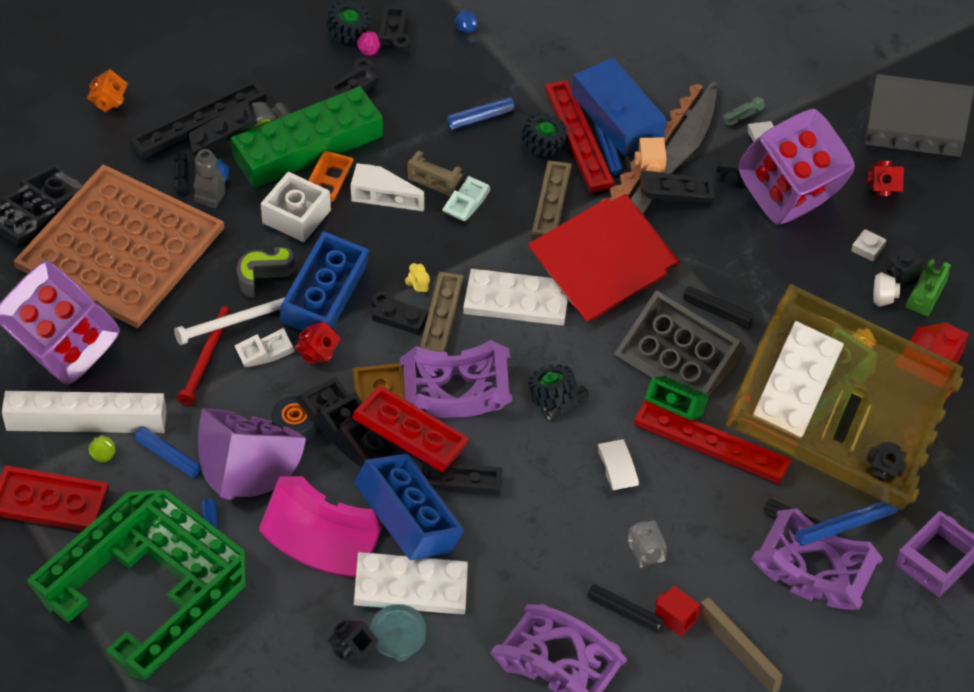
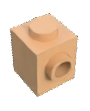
(651, 155)

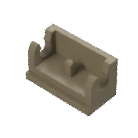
(433, 175)

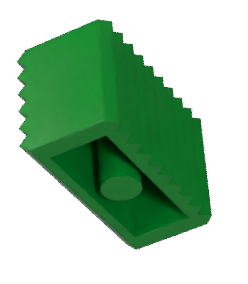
(676, 397)

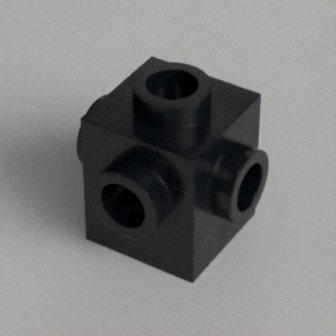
(879, 467)
(352, 640)

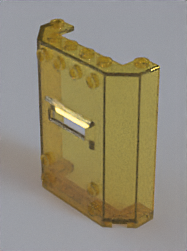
(899, 391)

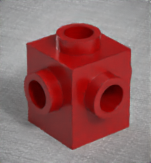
(893, 181)
(317, 343)

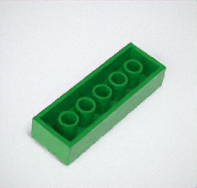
(304, 135)

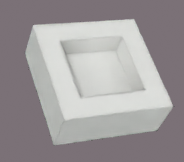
(868, 245)

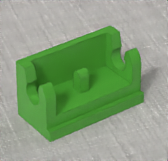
(928, 288)

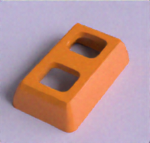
(327, 161)

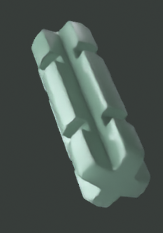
(743, 111)

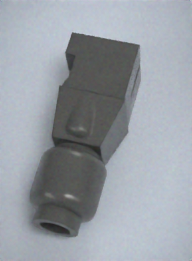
(208, 181)

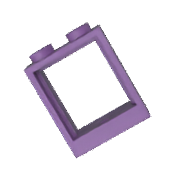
(925, 571)

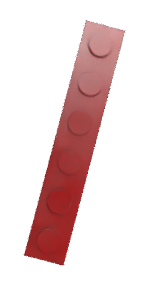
(579, 137)
(713, 442)

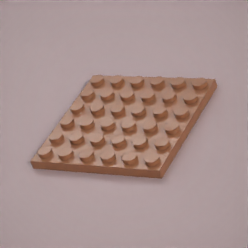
(123, 243)

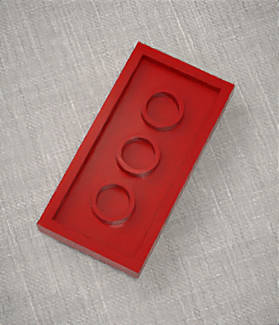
(410, 428)
(50, 498)

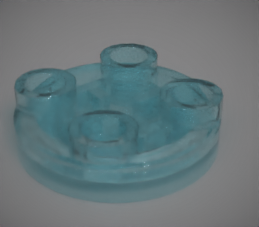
(399, 631)

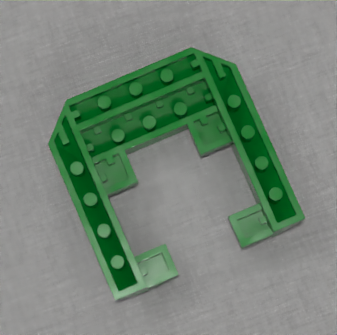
(175, 538)

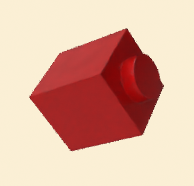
(677, 610)

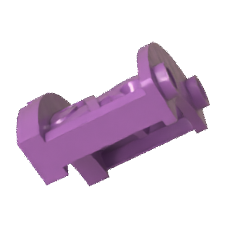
(481, 396)
(841, 552)
(518, 651)

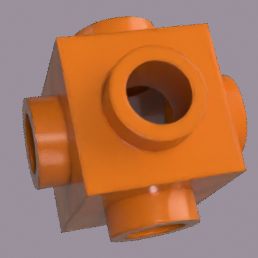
(107, 90)

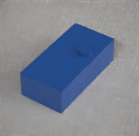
(618, 105)
(324, 283)
(408, 506)

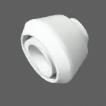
(885, 290)

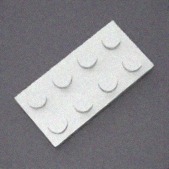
(515, 297)
(797, 380)
(418, 583)

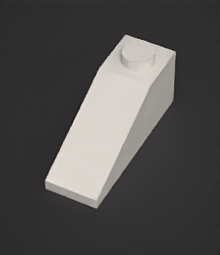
(381, 187)

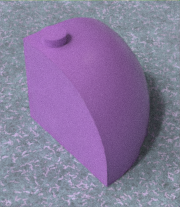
(245, 455)

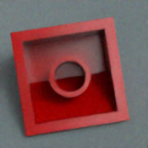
(942, 340)

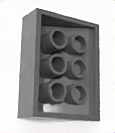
(919, 115)
(679, 345)

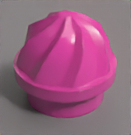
(368, 43)

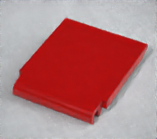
(604, 256)

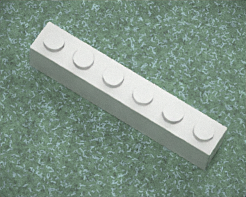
(83, 411)

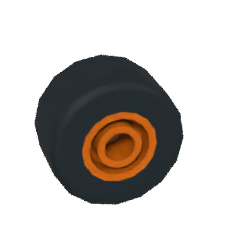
(291, 415)

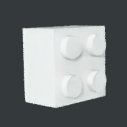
(295, 206)

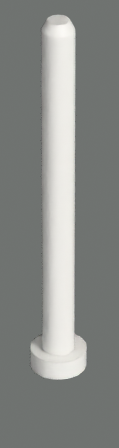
(182, 335)

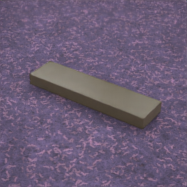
(551, 198)
(442, 312)
(740, 645)

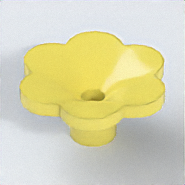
(418, 278)

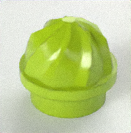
(102, 449)

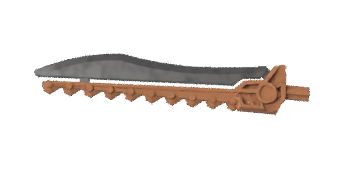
(681, 146)

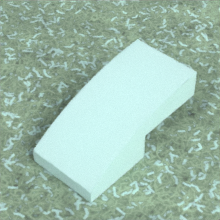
(467, 199)

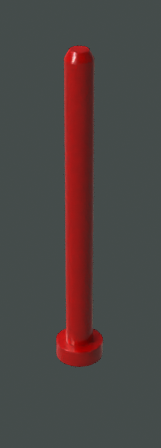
(187, 396)

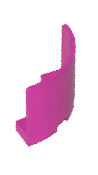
(317, 531)

